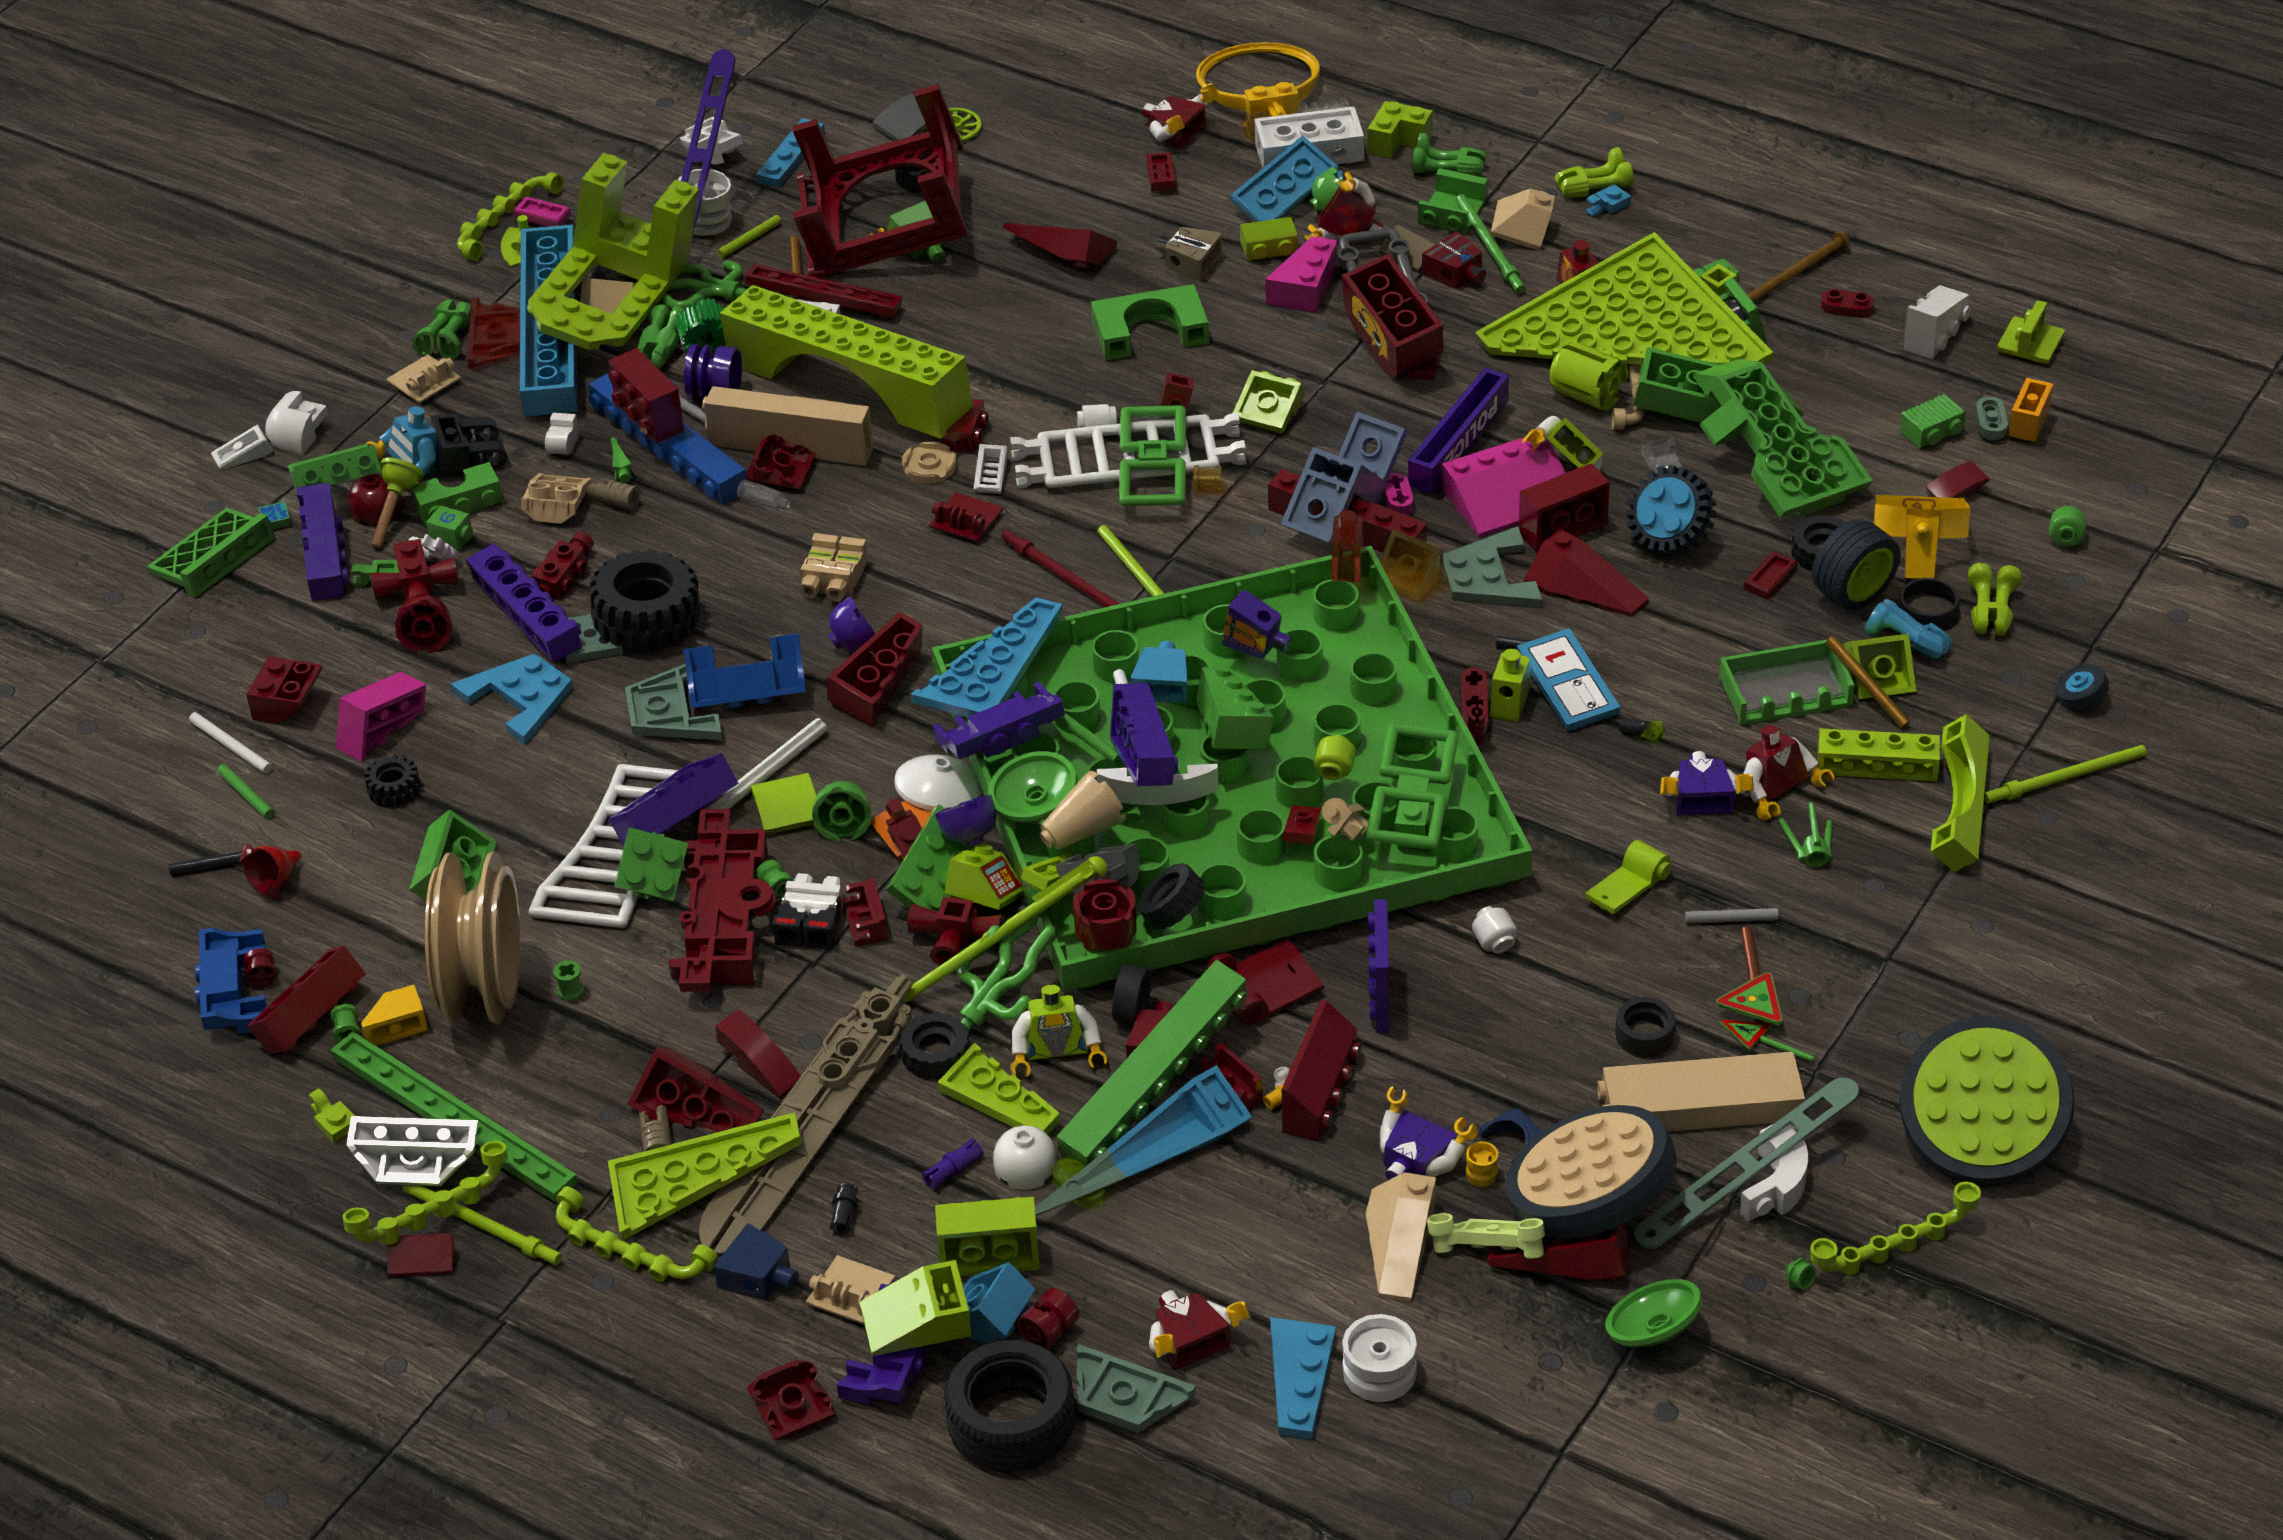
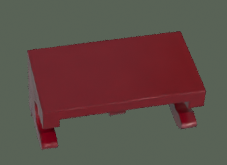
(865, 913)
(1240, 1076)

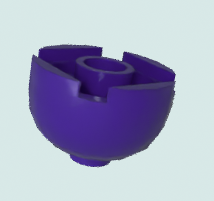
(849, 627)
(968, 820)

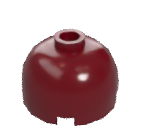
(367, 499)
(423, 624)

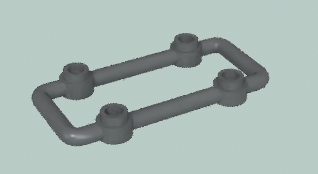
(1398, 248)

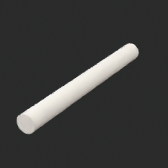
(231, 743)

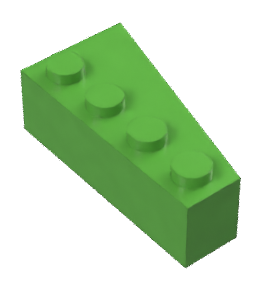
(1232, 711)

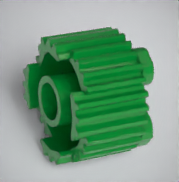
(701, 325)

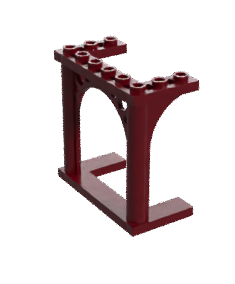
(940, 188)

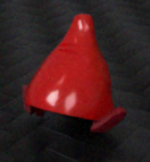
(268, 868)

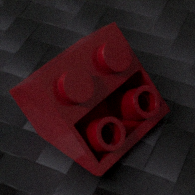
(281, 688)

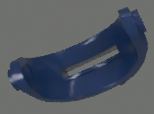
(1511, 1120)

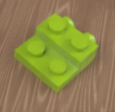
(1269, 401)

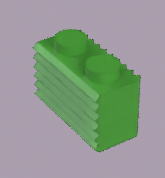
(1932, 421)

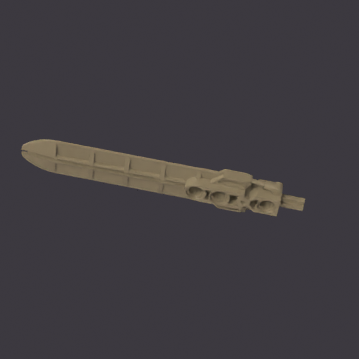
(820, 1101)

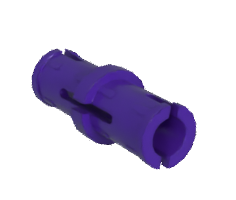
(952, 1164)

